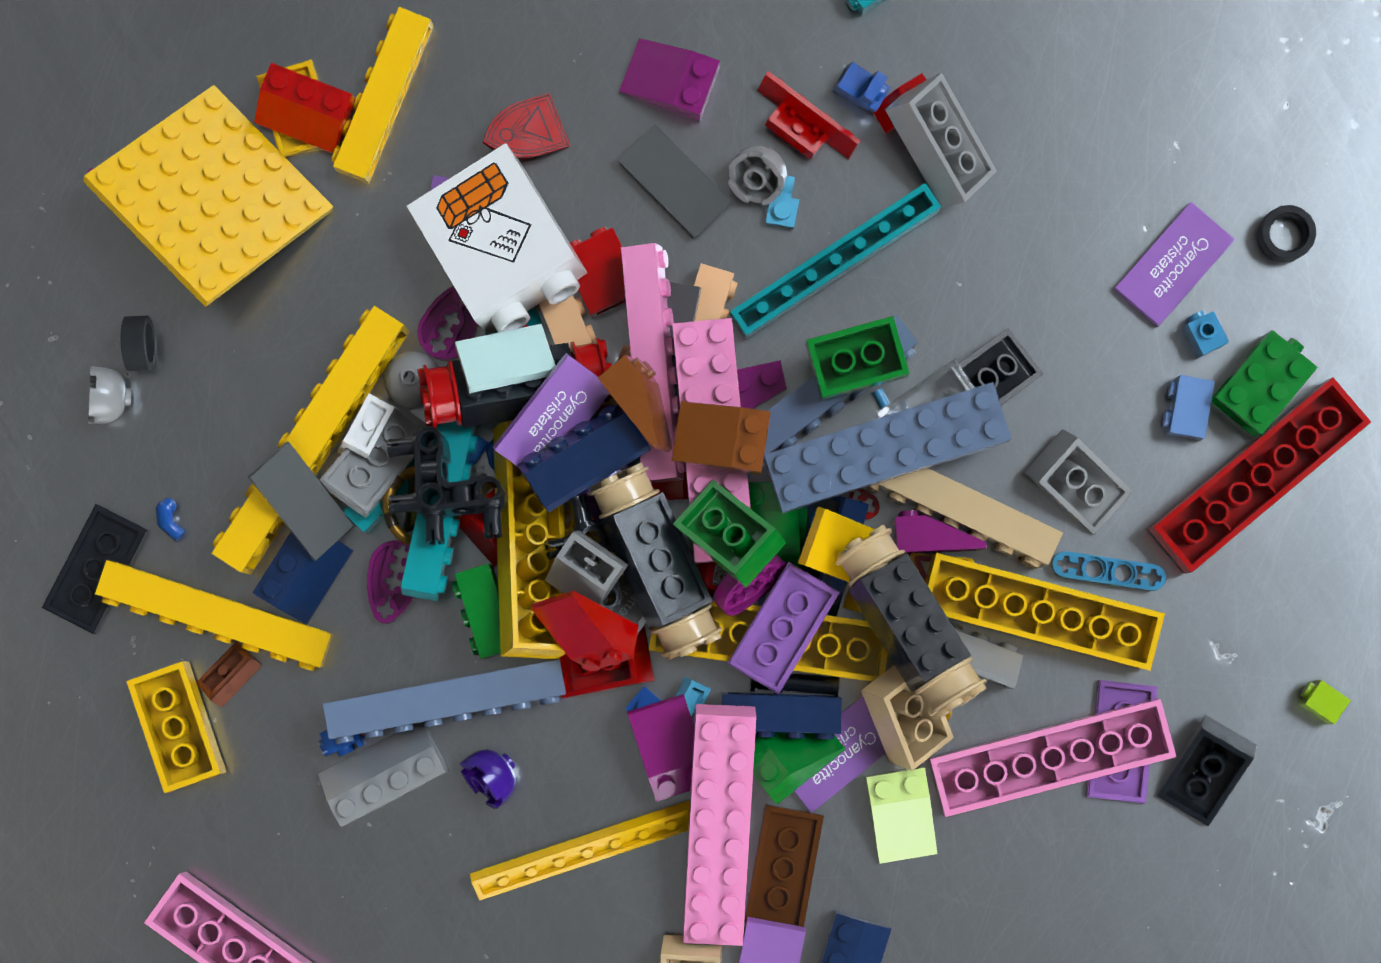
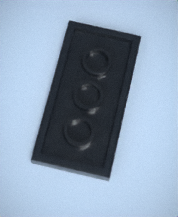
(101, 539)

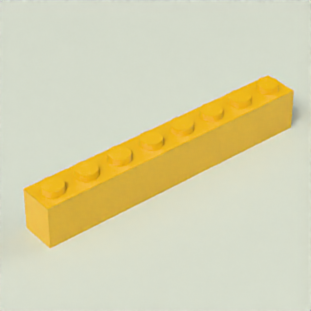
(214, 614)

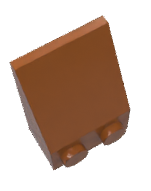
(640, 398)
(721, 437)

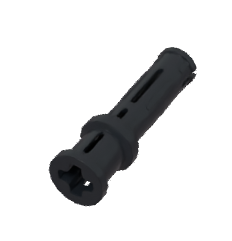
(805, 683)

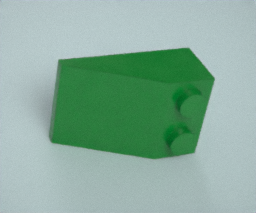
(789, 525)
(730, 533)
(787, 763)

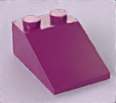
(671, 78)
(928, 535)
(665, 744)

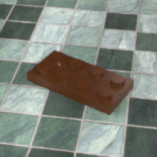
(784, 865)

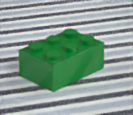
(857, 358)
(481, 601)

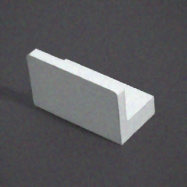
(367, 426)

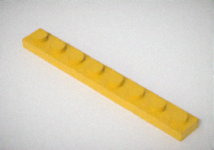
(581, 851)

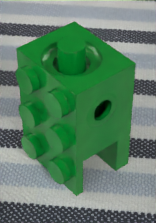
(1263, 383)

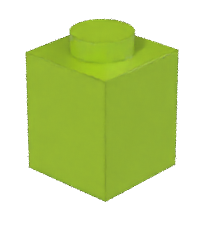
(1323, 701)

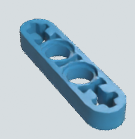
(1108, 571)

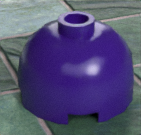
(490, 775)

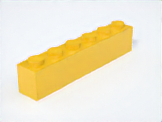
(383, 95)

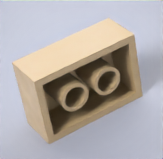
(904, 721)

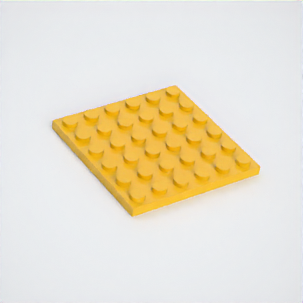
(208, 195)

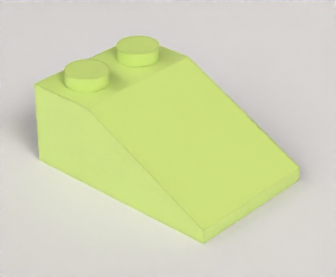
(901, 814)

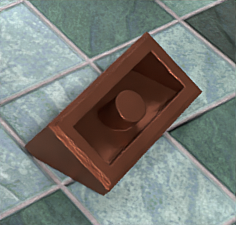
(228, 674)

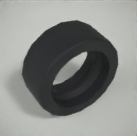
(1299, 215)
(137, 343)

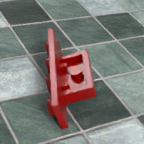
(802, 122)

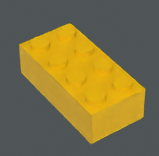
(176, 726)

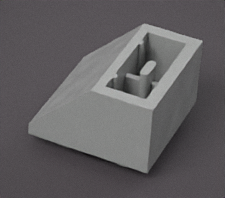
(585, 568)

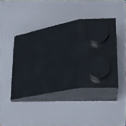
(1004, 364)
(1207, 770)

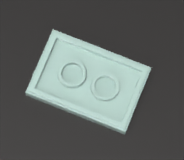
(505, 358)

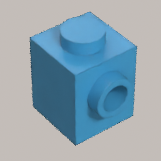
(1205, 333)

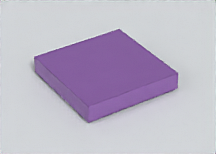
(771, 942)

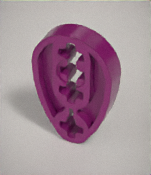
(434, 319)
(378, 589)
(735, 598)

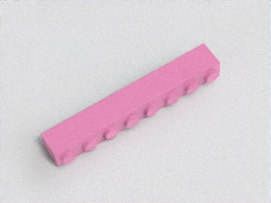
(651, 342)

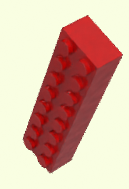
(1259, 475)

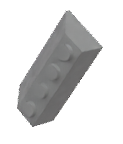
(941, 141)
(992, 662)
(381, 773)

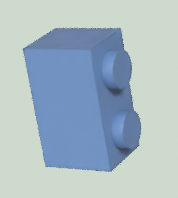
(1188, 407)

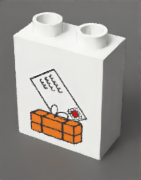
(498, 241)

